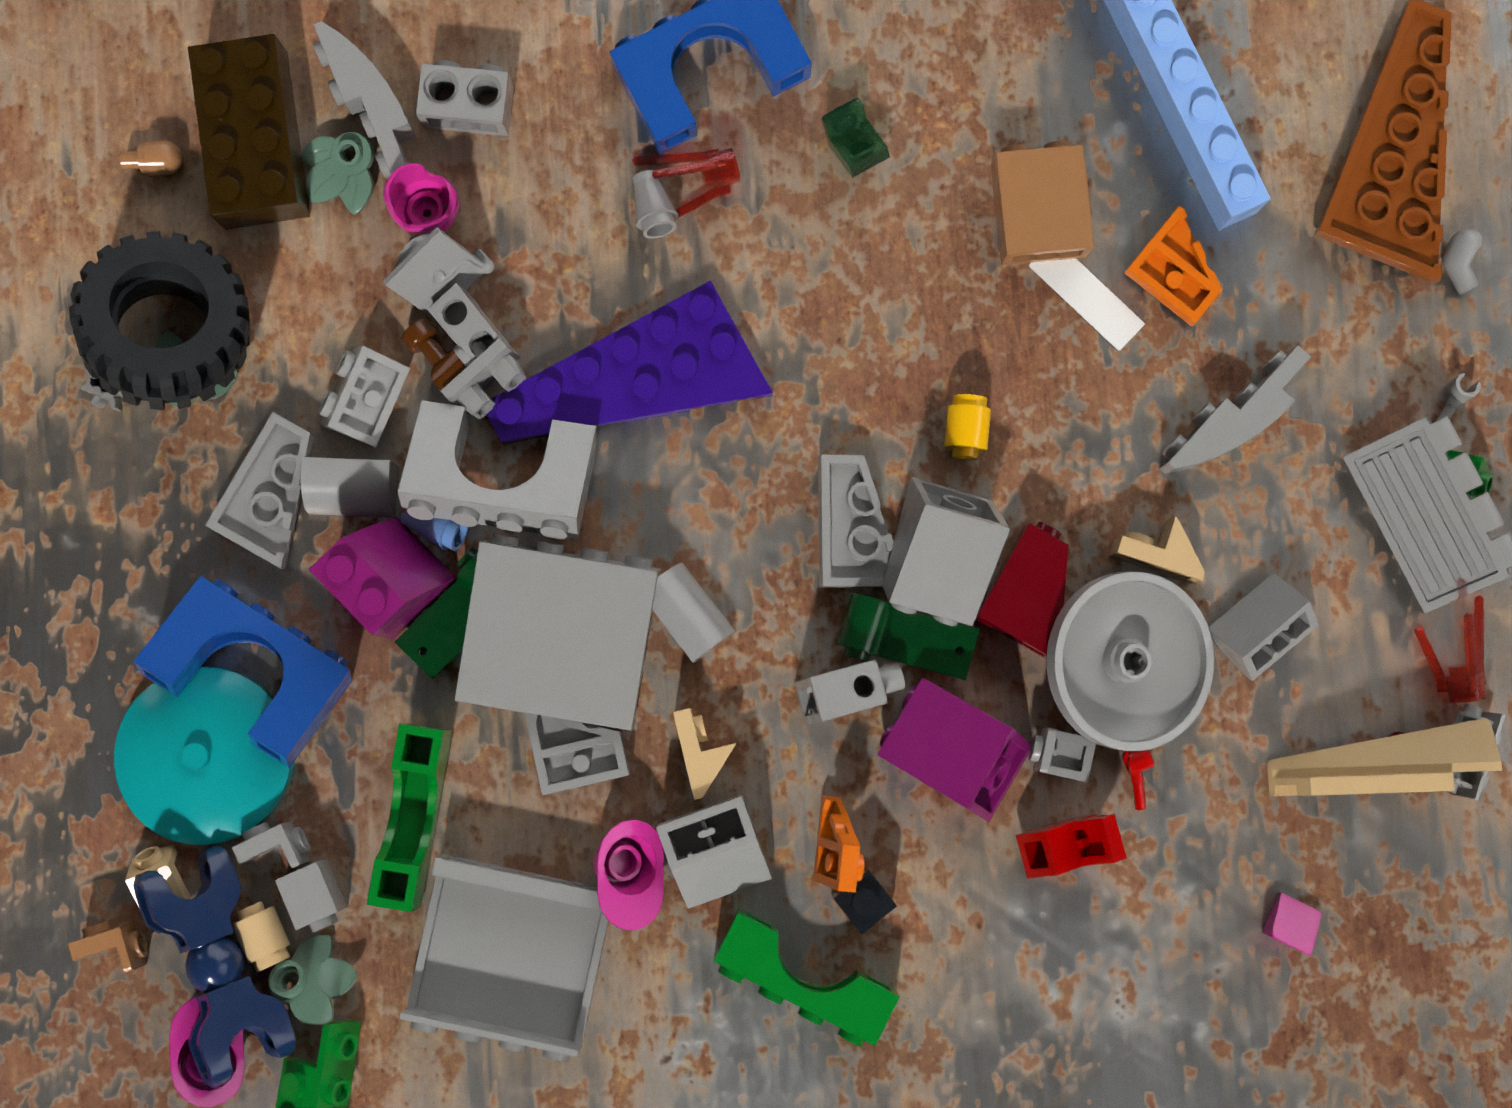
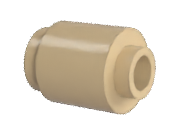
(261, 936)

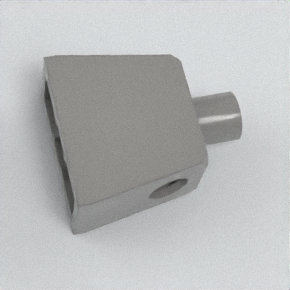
(834, 695)

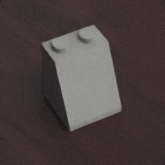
(944, 553)

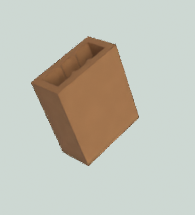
(1042, 203)

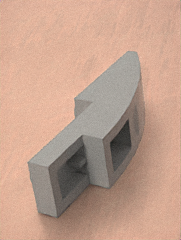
(365, 94)
(1228, 426)

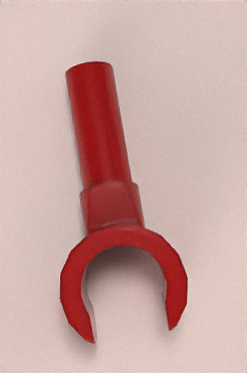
(1135, 763)

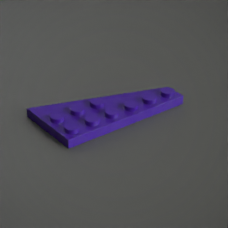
(651, 368)

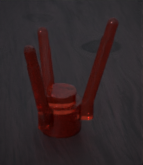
(714, 165)
(1467, 680)

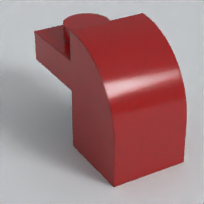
(1070, 845)

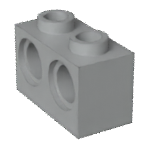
(461, 110)

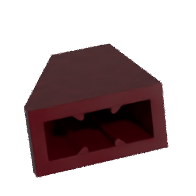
(1028, 589)

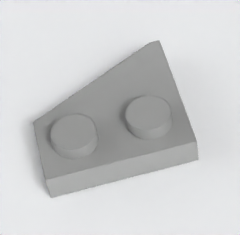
(574, 753)

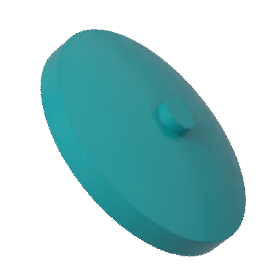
(191, 761)

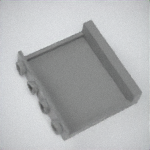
(557, 632)
(507, 958)

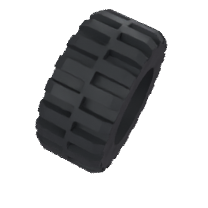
(160, 268)

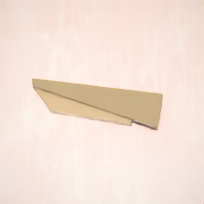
(1389, 764)

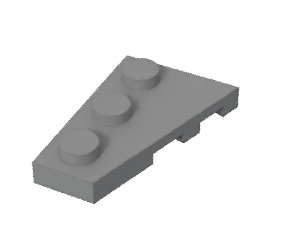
(266, 492)
(850, 525)

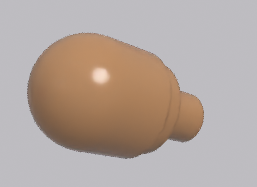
(153, 158)

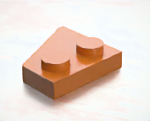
(1176, 270)
(838, 849)

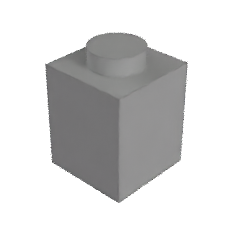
(312, 896)

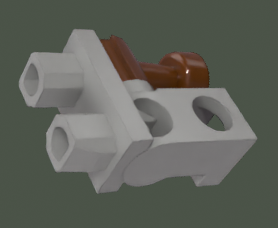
(474, 361)

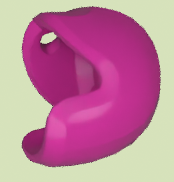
(413, 193)

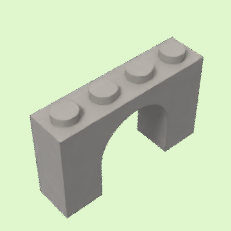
(545, 504)

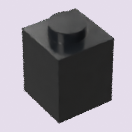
(867, 904)

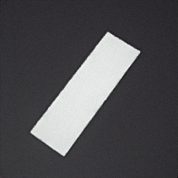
(1090, 299)

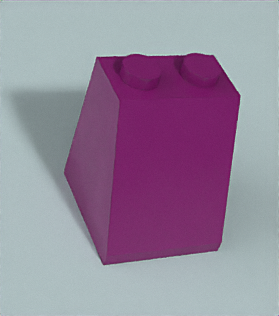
(383, 576)
(954, 748)

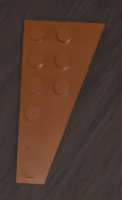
(1396, 161)

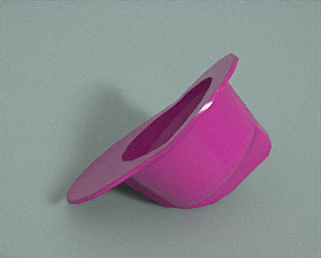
(630, 874)
(183, 1068)

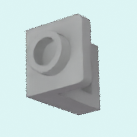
(1062, 754)
(263, 839)

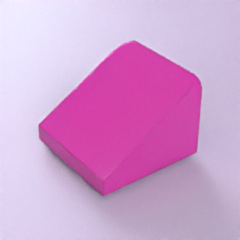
(1293, 923)

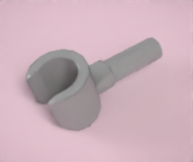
(1457, 396)

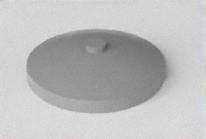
(1130, 661)

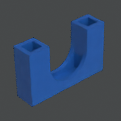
(648, 61)
(215, 618)

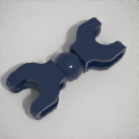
(214, 965)

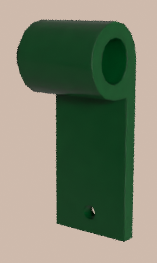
(442, 627)
(910, 639)

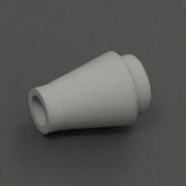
(652, 206)

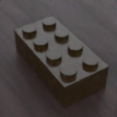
(248, 131)

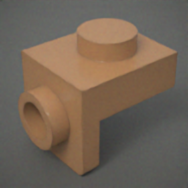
(129, 942)

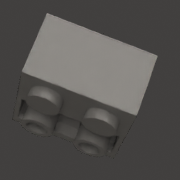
(713, 851)

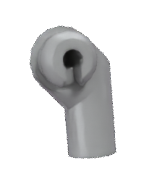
(1458, 259)

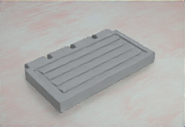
(1428, 513)

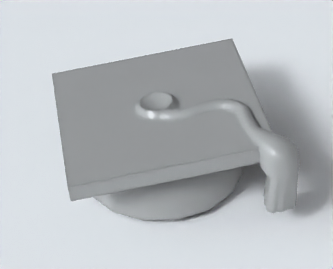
(432, 266)

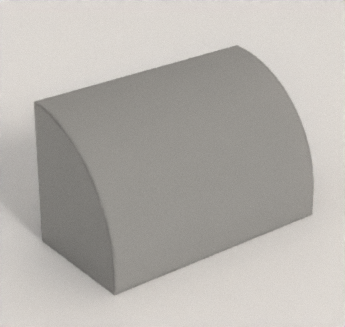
(349, 487)
(689, 613)
(1264, 626)

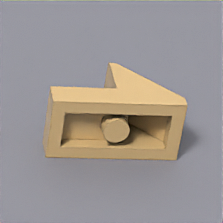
(1171, 557)
(700, 765)

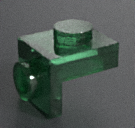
(854, 138)

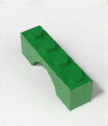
(406, 849)
(854, 1005)

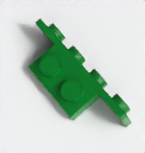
(330, 1079)

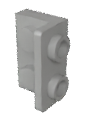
(363, 395)

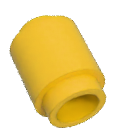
(967, 426)

